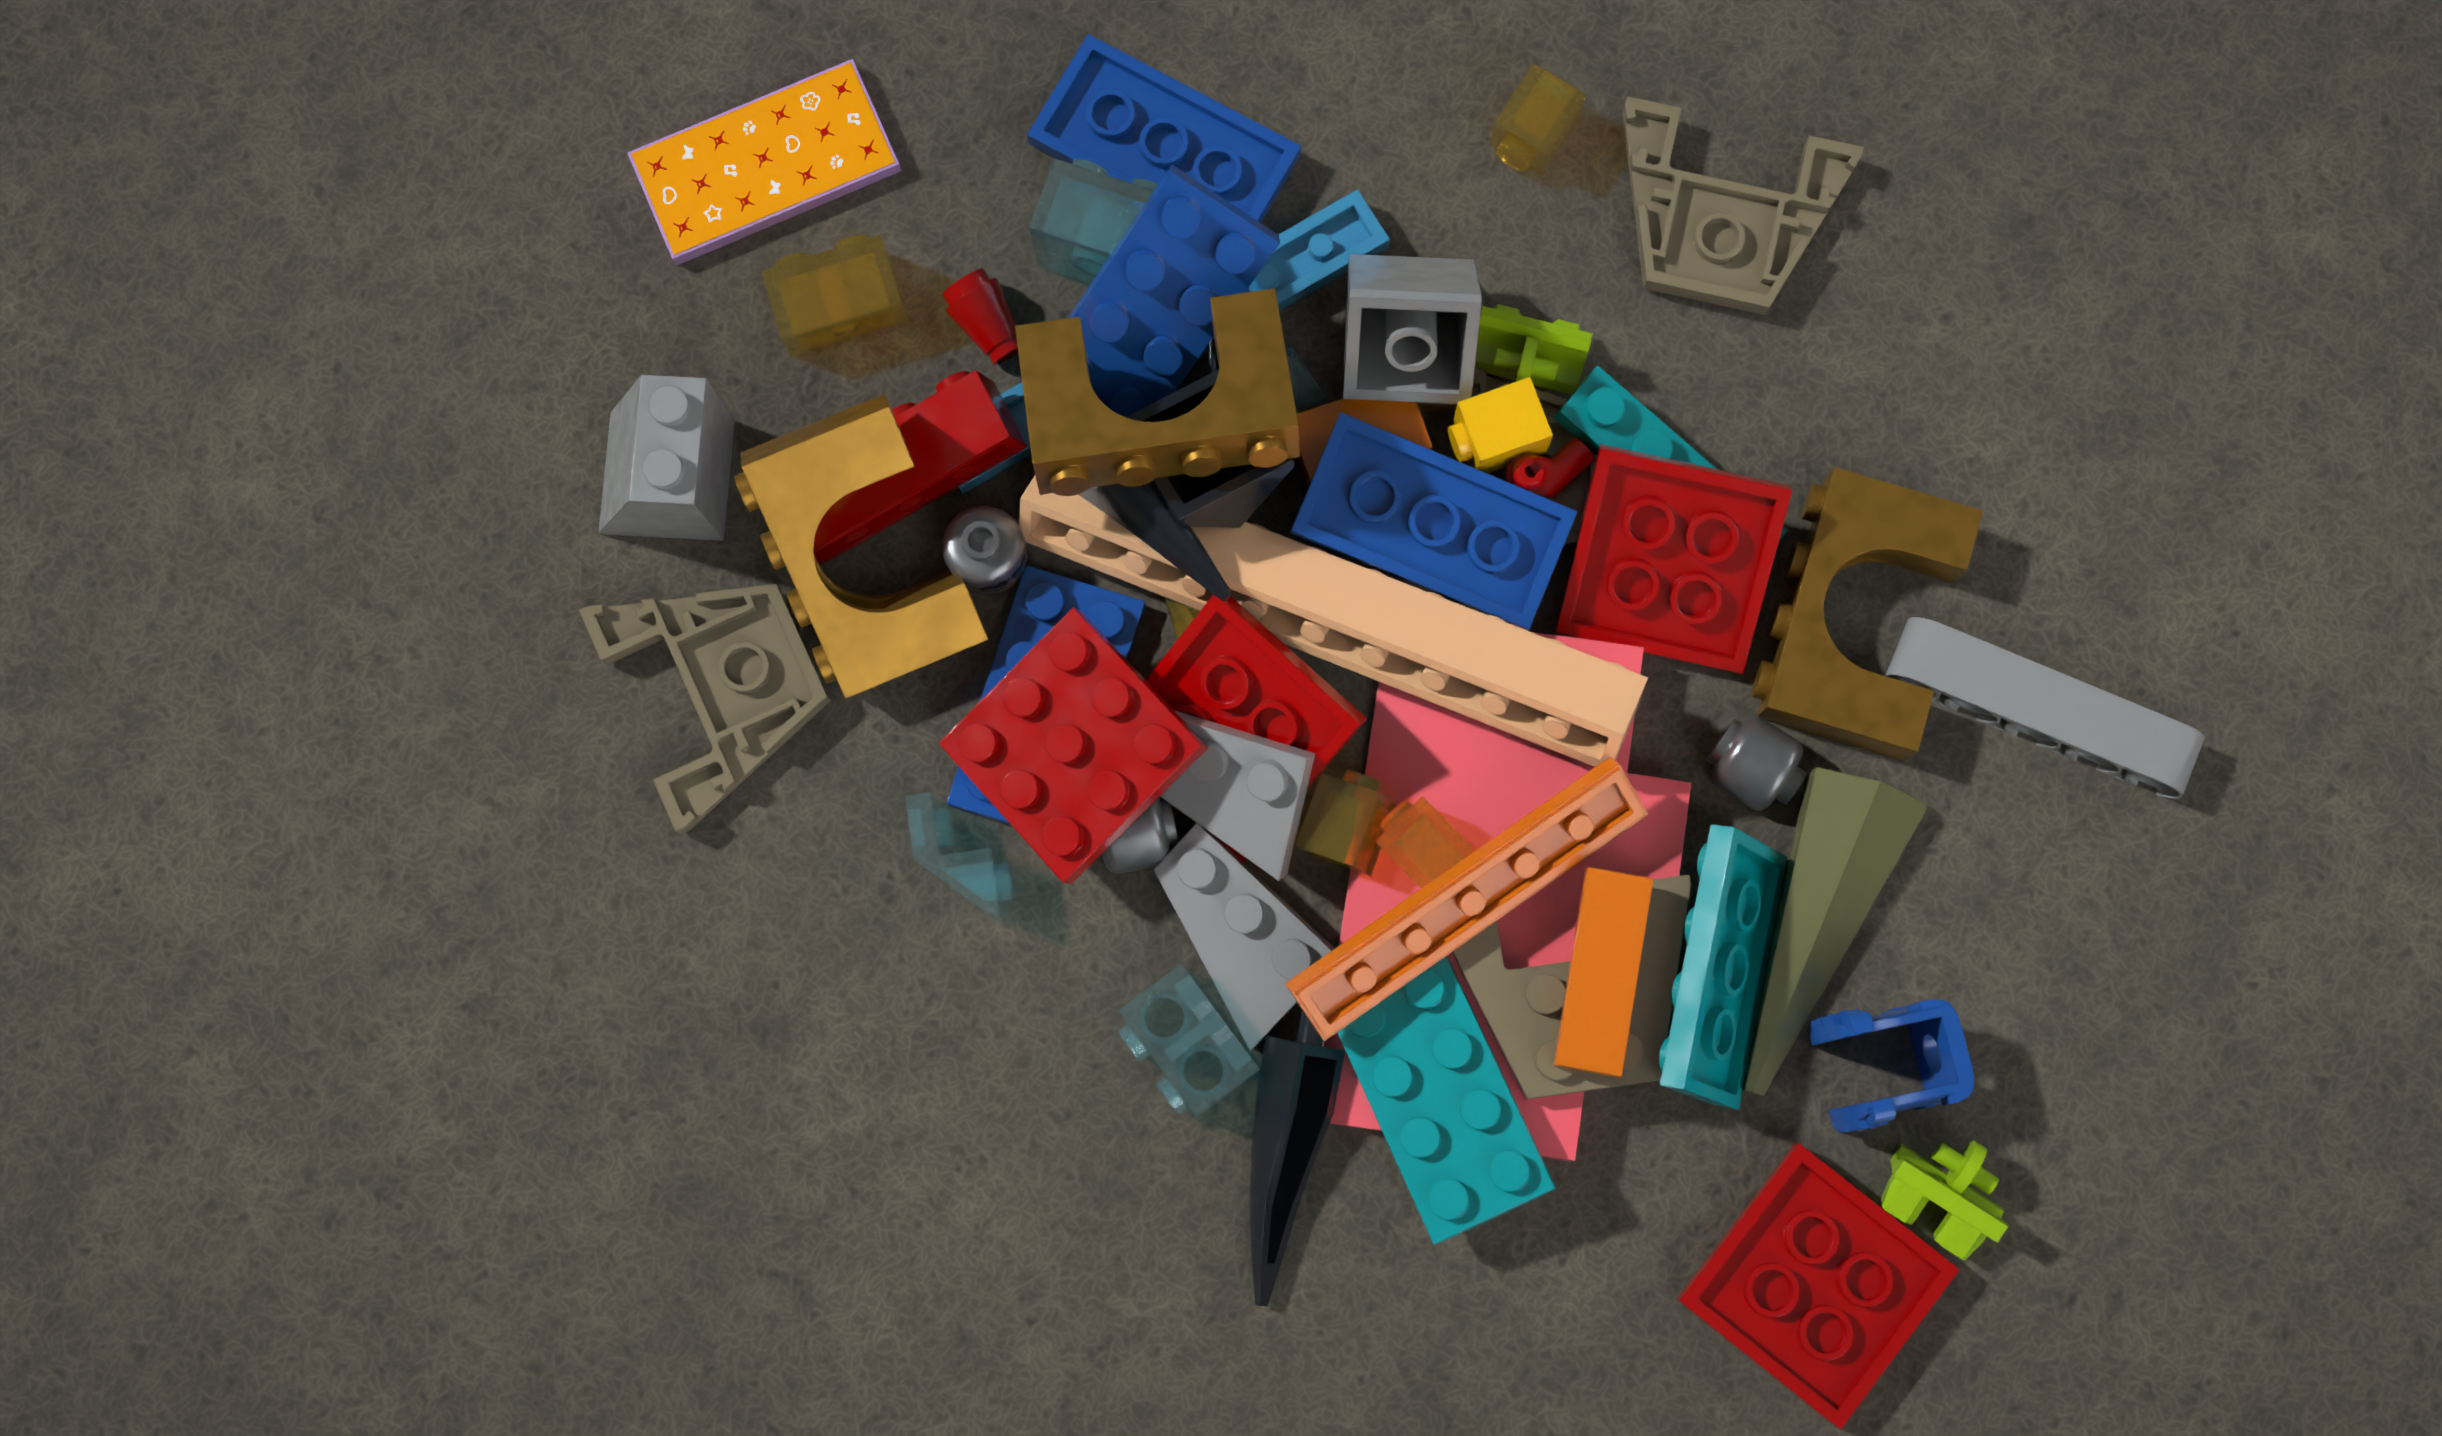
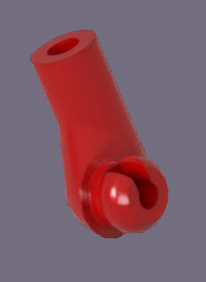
(1550, 475)

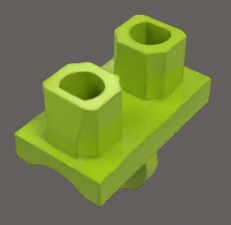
(1532, 348)
(1969, 1214)

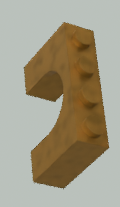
(1088, 445)
(860, 635)
(1809, 678)

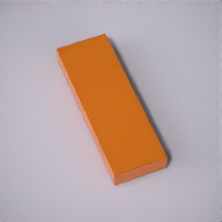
(1603, 972)

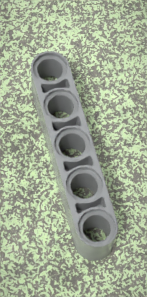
(2047, 705)

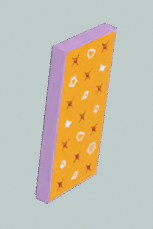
(764, 162)

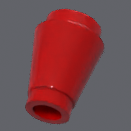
(983, 314)

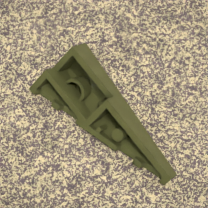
(1839, 860)

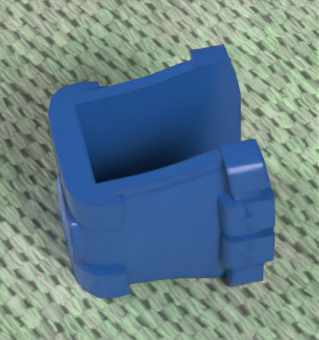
(1929, 1025)

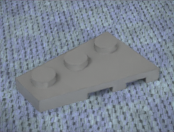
(1245, 792)
(1239, 930)

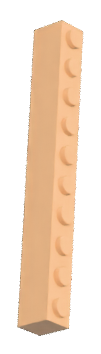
(1370, 626)

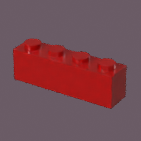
(950, 442)

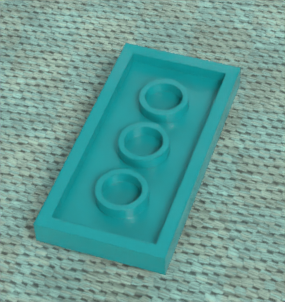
(1722, 968)
(1445, 1105)

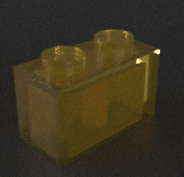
(834, 294)

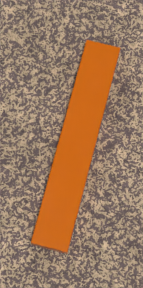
(1467, 898)

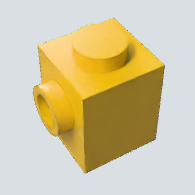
(1500, 427)

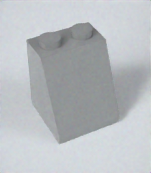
(1411, 328)
(668, 461)

